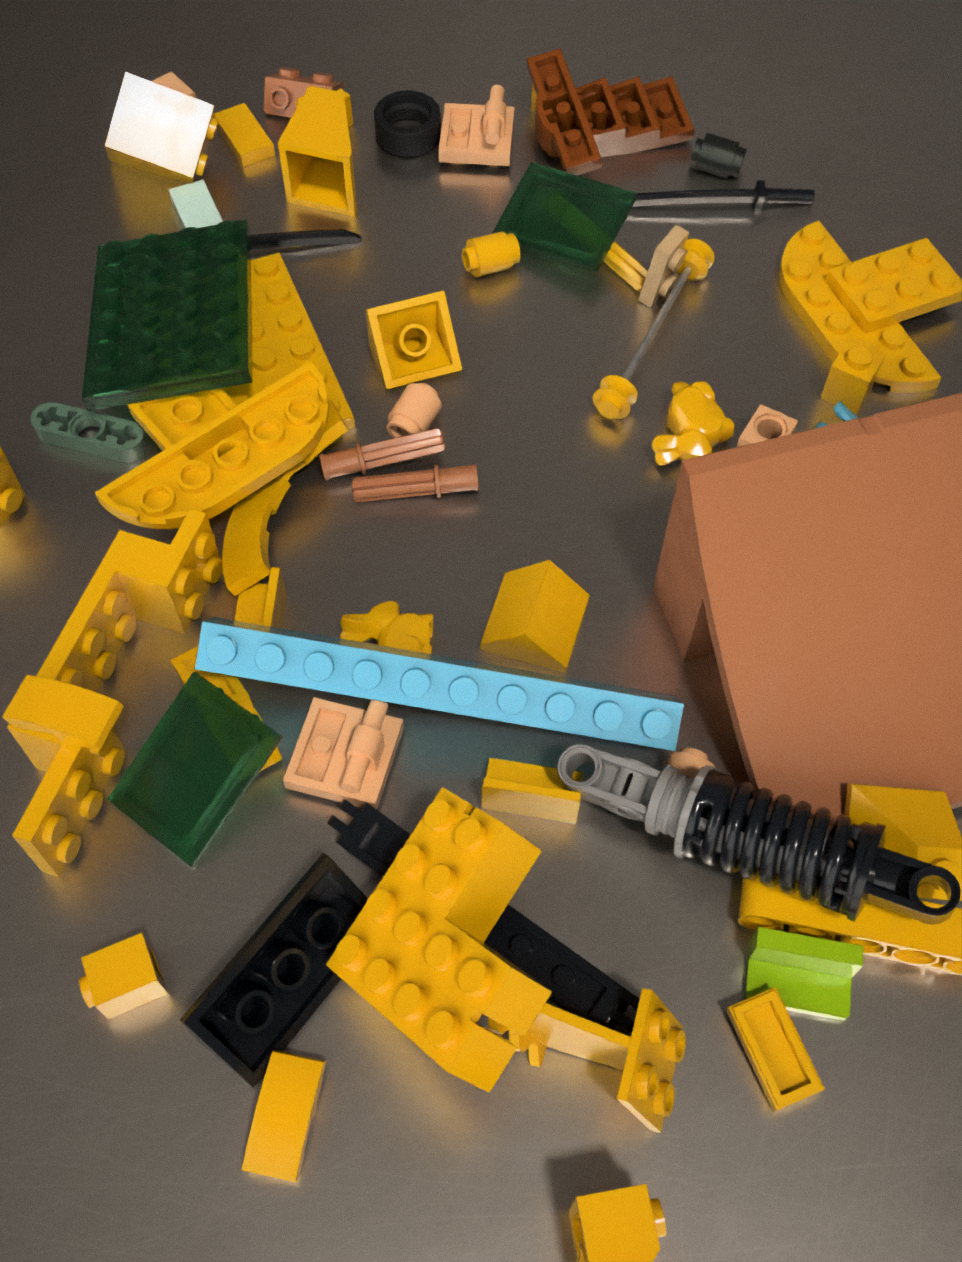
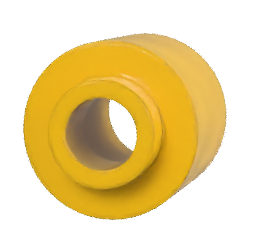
(491, 253)

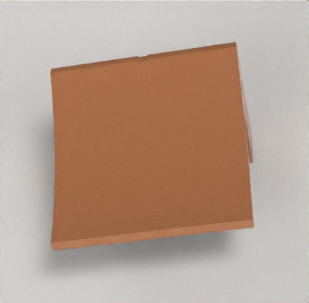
(829, 600)

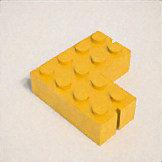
(423, 935)

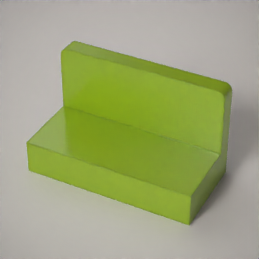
(806, 970)

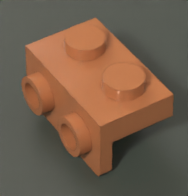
(288, 85)

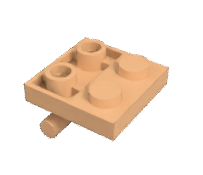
(478, 132)
(344, 752)

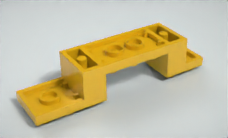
(133, 582)

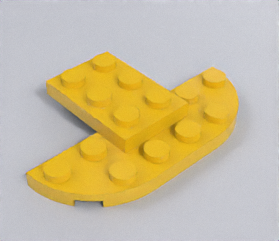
(868, 300)
(217, 449)

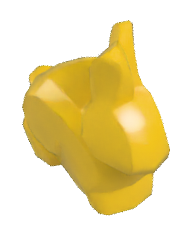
(694, 421)
(390, 628)

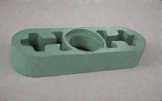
(101, 444)

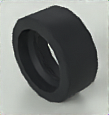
(407, 105)

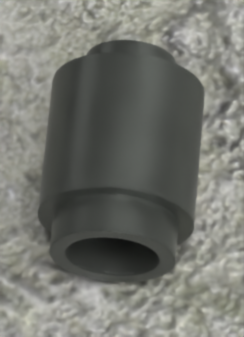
(718, 156)

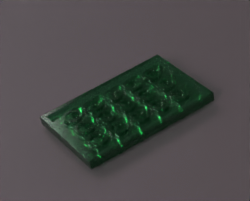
(170, 316)

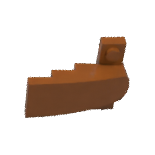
(602, 118)

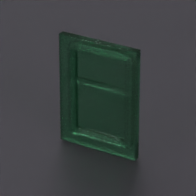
(566, 216)
(194, 768)

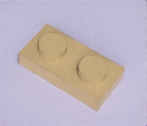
(665, 262)

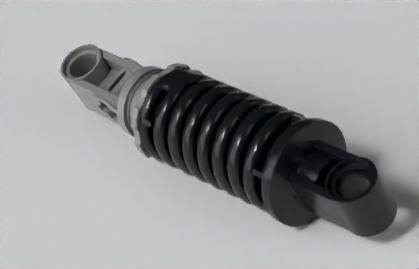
(760, 839)

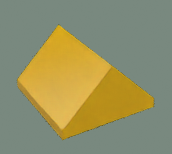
(412, 340)
(536, 616)

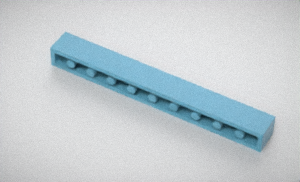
(439, 683)

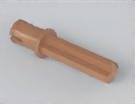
(382, 453)
(415, 483)

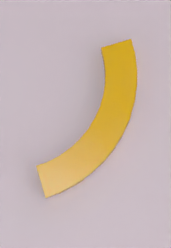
(246, 538)

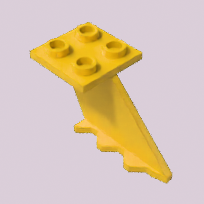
(645, 1057)

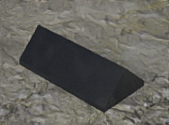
(277, 974)

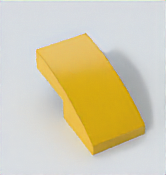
(64, 710)
(284, 1115)

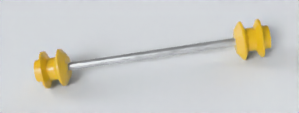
(617, 392)

